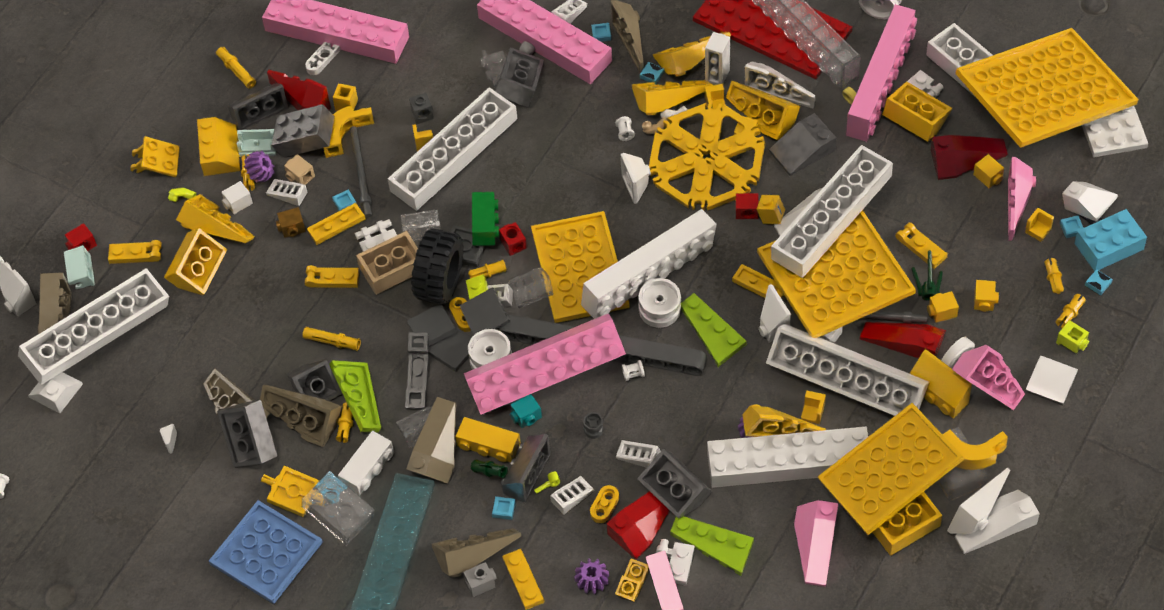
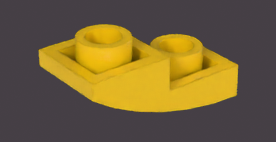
(632, 580)

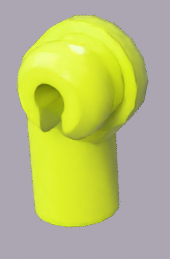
(181, 192)

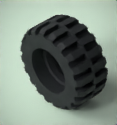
(437, 266)

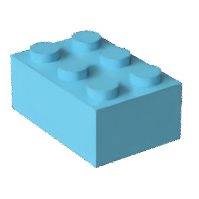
(1110, 240)

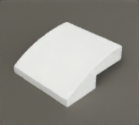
(1051, 380)

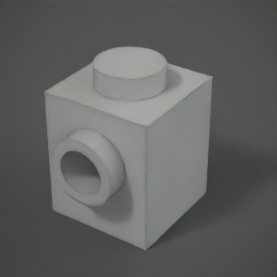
(480, 579)

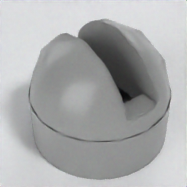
(527, 48)

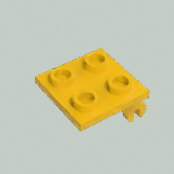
(157, 157)

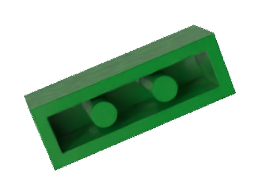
(484, 218)

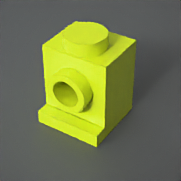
(1073, 337)

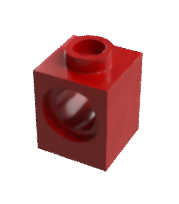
(746, 205)
(80, 236)
(515, 244)

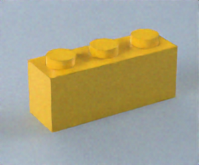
(487, 440)

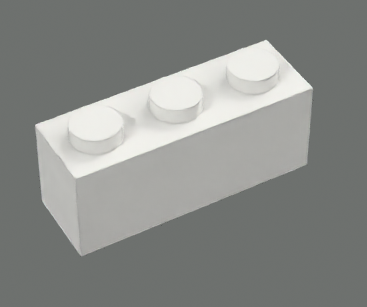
(717, 58)
(366, 462)

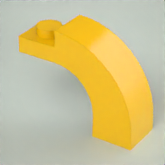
(343, 121)
(978, 455)

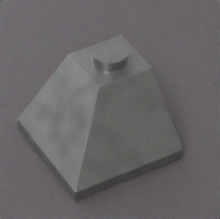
(315, 380)

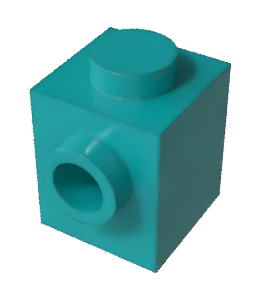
(525, 411)

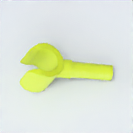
(553, 481)

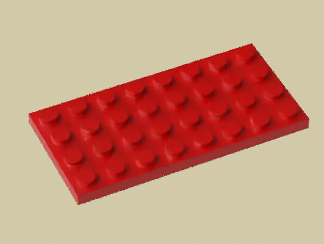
(758, 32)

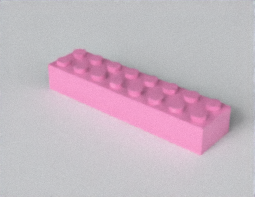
(336, 25)
(549, 35)
(881, 73)
(544, 363)

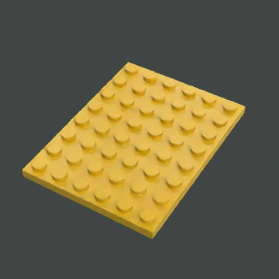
(1046, 87)

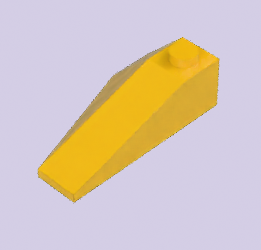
(683, 58)
(657, 98)
(773, 113)
(204, 214)
(768, 421)

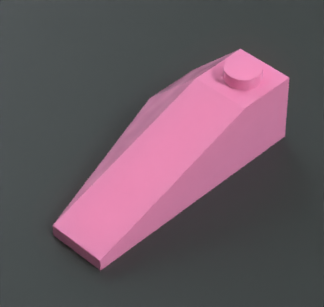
(1019, 190)
(988, 372)
(815, 534)

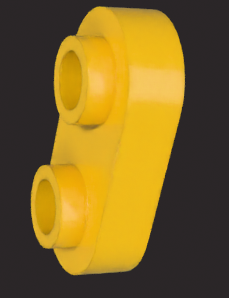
(458, 315)
(604, 505)

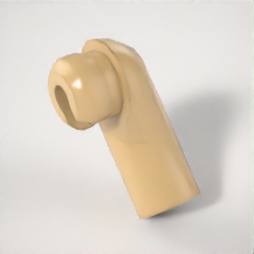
(649, 128)

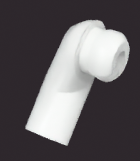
(667, 113)

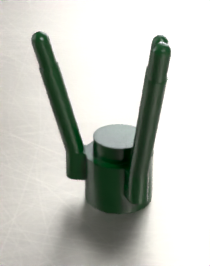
(928, 288)

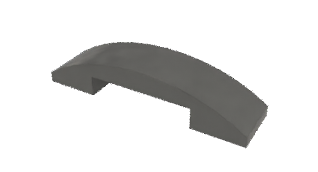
(417, 370)

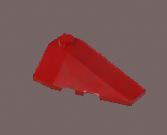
(299, 92)
(904, 337)
(638, 524)

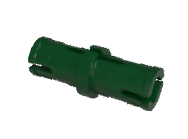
(489, 468)

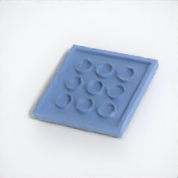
(265, 551)

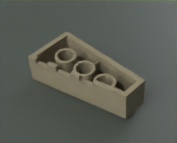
(54, 300)

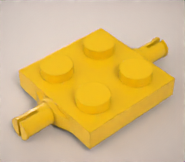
(289, 489)

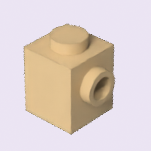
(299, 170)

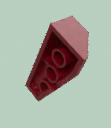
(959, 154)

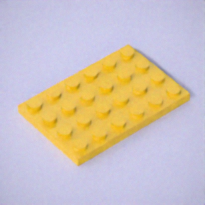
(571, 255)
(890, 468)

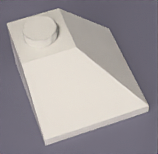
(635, 175)
(1087, 199)
(773, 314)
(56, 392)

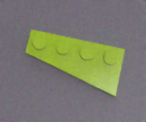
(716, 334)
(358, 392)
(719, 543)

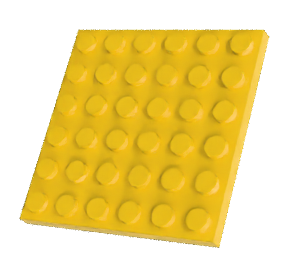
(846, 282)

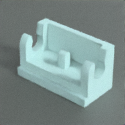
(254, 141)
(79, 267)

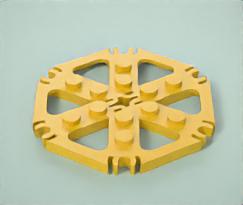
(705, 168)

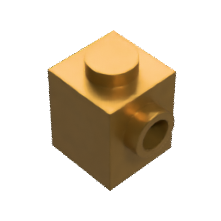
(290, 222)

